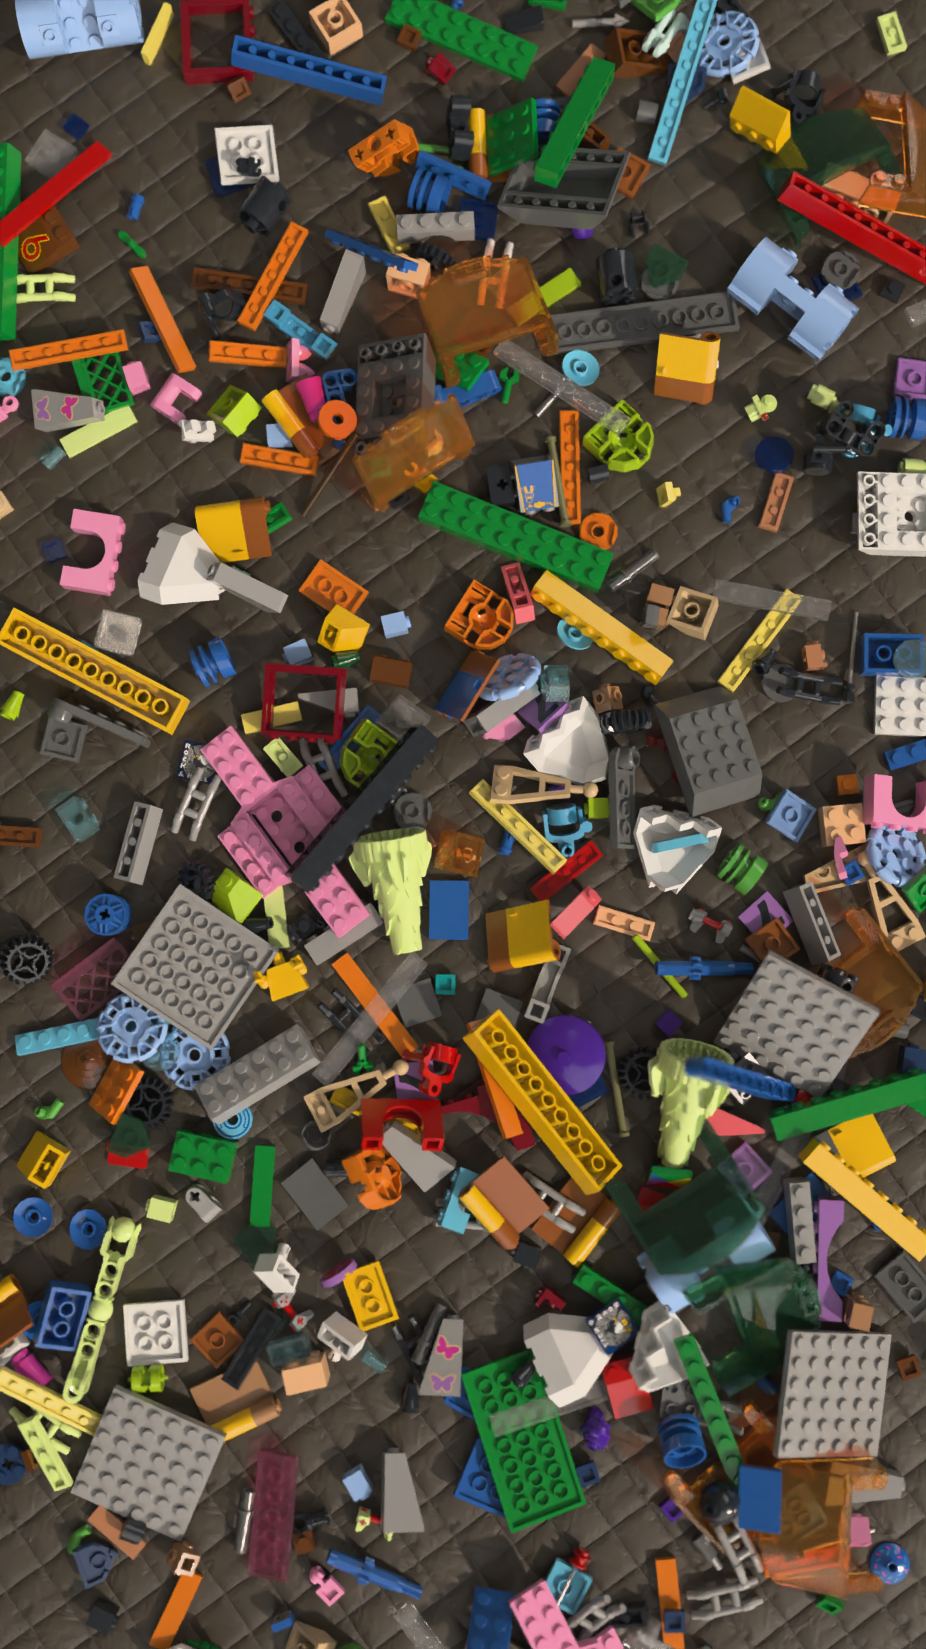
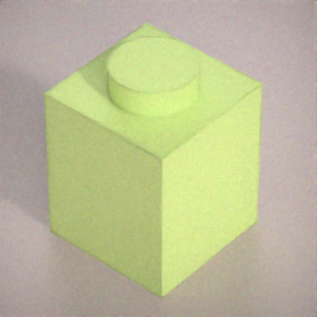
(161, 1208)

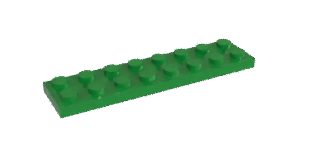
(465, 36)

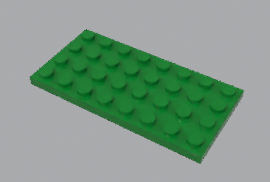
(529, 1464)

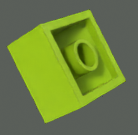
(234, 410)

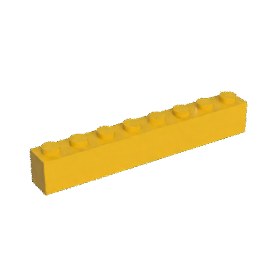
(601, 627)
(863, 1197)

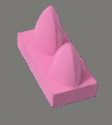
(295, 353)

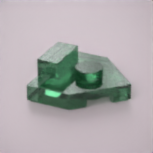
(664, 266)
(129, 1137)
(256, 1241)

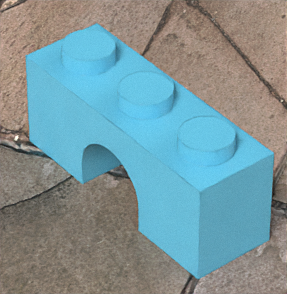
(451, 1215)

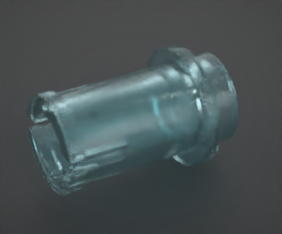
(53, 458)
(374, 1362)

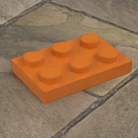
(330, 587)
(116, 1090)

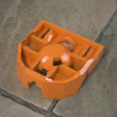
(384, 155)
(460, 626)
(382, 1187)

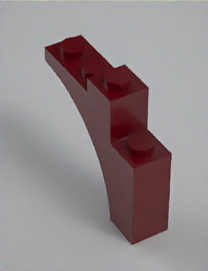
(481, 1105)

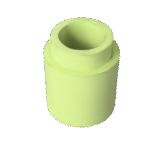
(821, 396)
(914, 466)

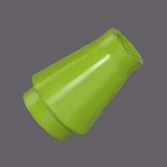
(12, 706)

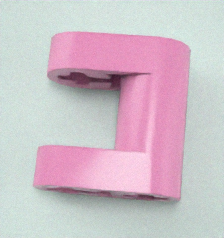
(168, 394)

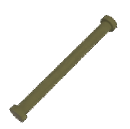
(565, 522)
(616, 1089)

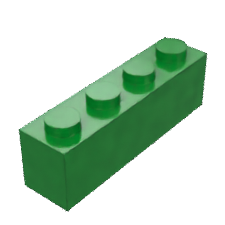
(607, 1290)

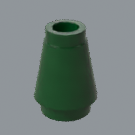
(344, 659)

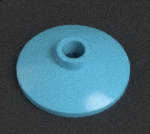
(583, 362)
(572, 636)

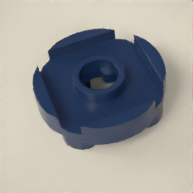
(18, 1469)

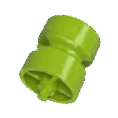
(148, 1378)

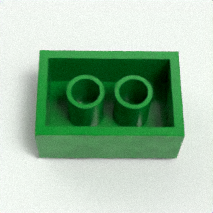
(203, 1155)

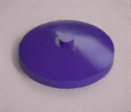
(569, 1051)

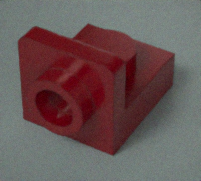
(439, 68)
(552, 1297)

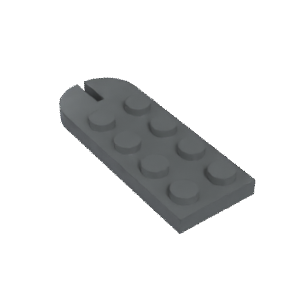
(63, 713)
(621, 797)

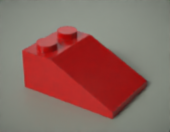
(622, 1389)

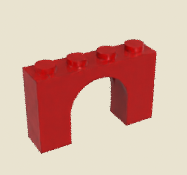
(423, 1113)

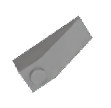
(327, 699)

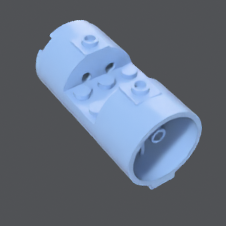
(77, 25)
(766, 279)
(670, 1287)

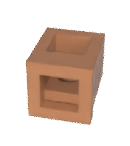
(813, 656)

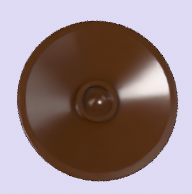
(85, 1064)

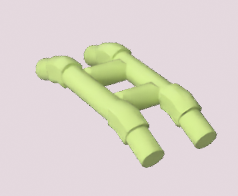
(29, 280)
(56, 1423)

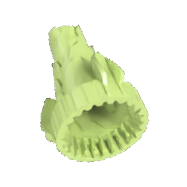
(395, 867)
(685, 1099)

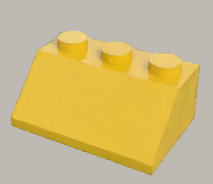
(760, 120)

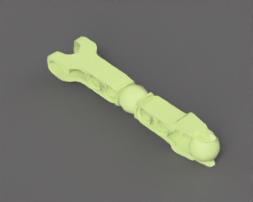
(101, 1306)

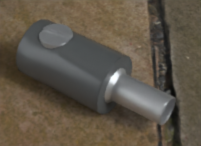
(706, 1549)

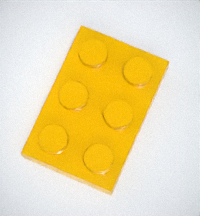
(370, 1296)

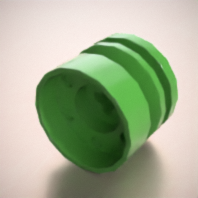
(741, 868)

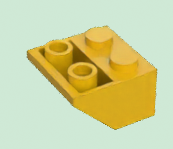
(343, 631)
(42, 1160)

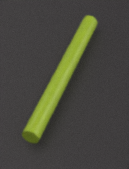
(652, 957)

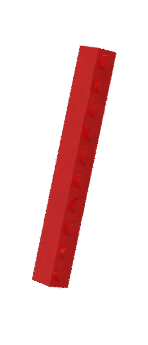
(854, 225)

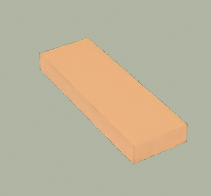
(623, 922)

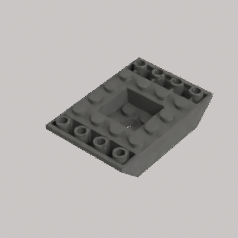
(384, 375)

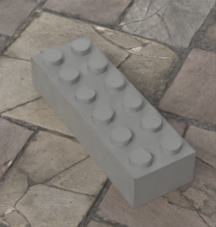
(257, 1074)

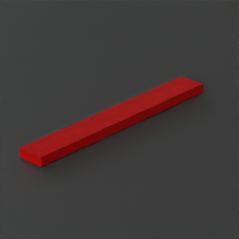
(52, 192)

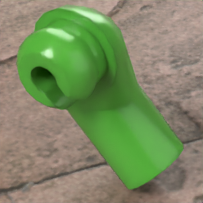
(767, 804)
(49, 1112)
(76, 1537)

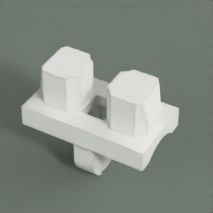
(191, 427)

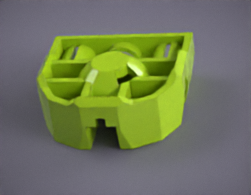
(623, 459)
(364, 759)

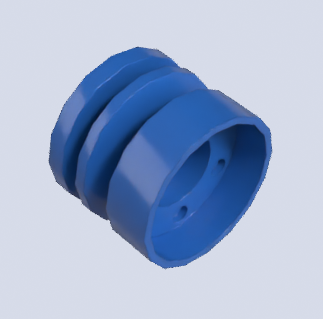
(547, 115)
(426, 192)
(907, 418)
(212, 662)
(119, 910)
(681, 1441)

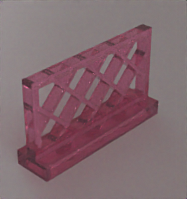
(82, 969)

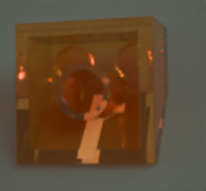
(459, 853)

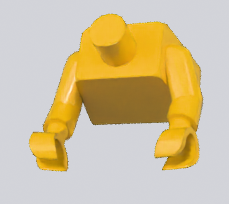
(284, 978)

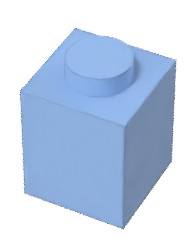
(277, 437)
(395, 624)
(297, 653)
(358, 1483)

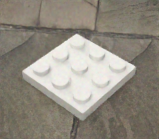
(246, 143)
(899, 706)
(155, 1332)

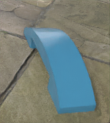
(295, 328)

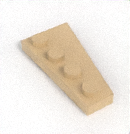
(827, 877)

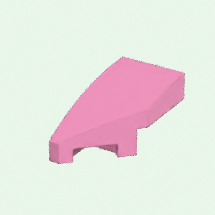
(506, 729)
(840, 852)

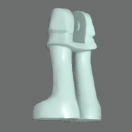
(661, 41)

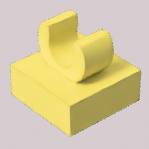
(667, 494)

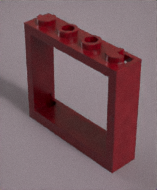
(208, 7)
(269, 698)

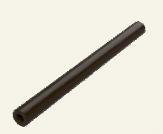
(329, 474)

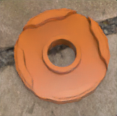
(339, 409)
(605, 523)

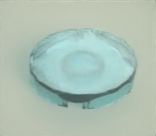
(910, 659)
(167, 1053)

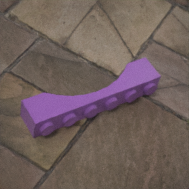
(828, 1218)

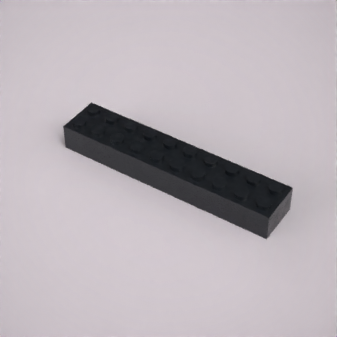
(361, 808)

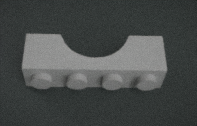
(414, 227)
(545, 987)

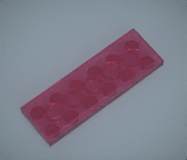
(273, 1515)

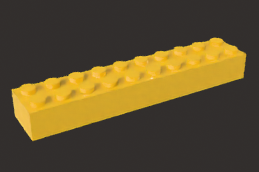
(93, 671)
(542, 1102)

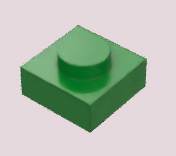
(829, 1604)

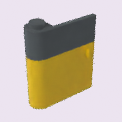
(859, 1144)

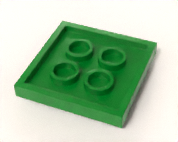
(512, 137)

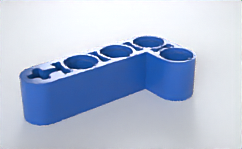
(484, 387)
(336, 391)

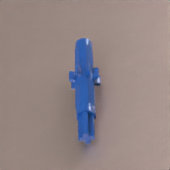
(696, 968)
(367, 1571)

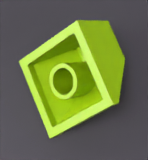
(235, 895)

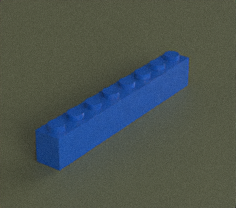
(308, 70)

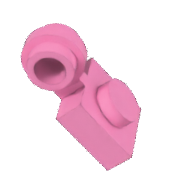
(5, 409)
(329, 1588)

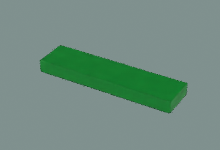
(262, 1185)

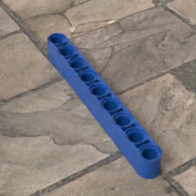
(739, 1079)

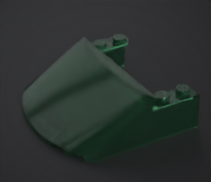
(822, 152)
(699, 1220)
(764, 1304)

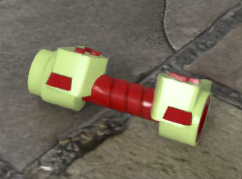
(365, 1517)

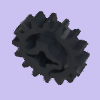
(436, 256)
(197, 879)

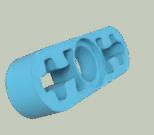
(678, 842)

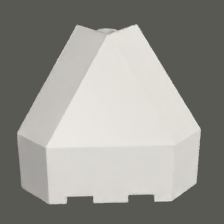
(178, 568)
(571, 746)
(673, 867)
(565, 1355)
(655, 1355)

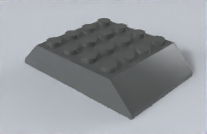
(580, 197)
(710, 749)

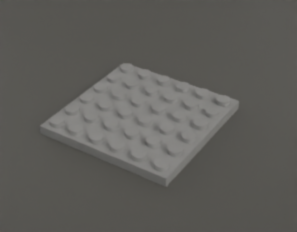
(195, 967)
(796, 1024)
(832, 1394)
(148, 1462)

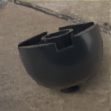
(719, 1502)

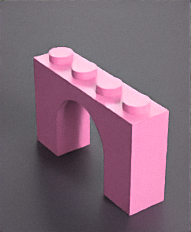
(99, 578)
(879, 808)

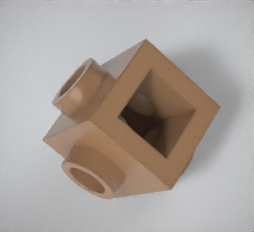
(607, 699)
(183, 1558)

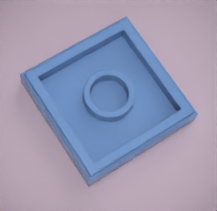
(790, 815)

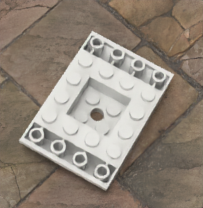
(881, 513)

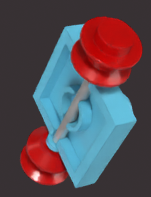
(568, 1581)

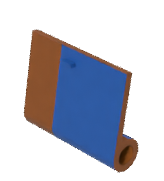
(467, 685)

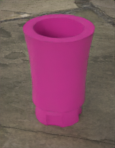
(312, 396)
(30, 1367)

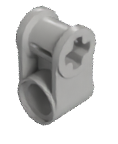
(204, 1204)

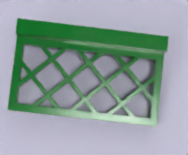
(86, 382)

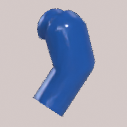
(727, 506)
(768, 1387)

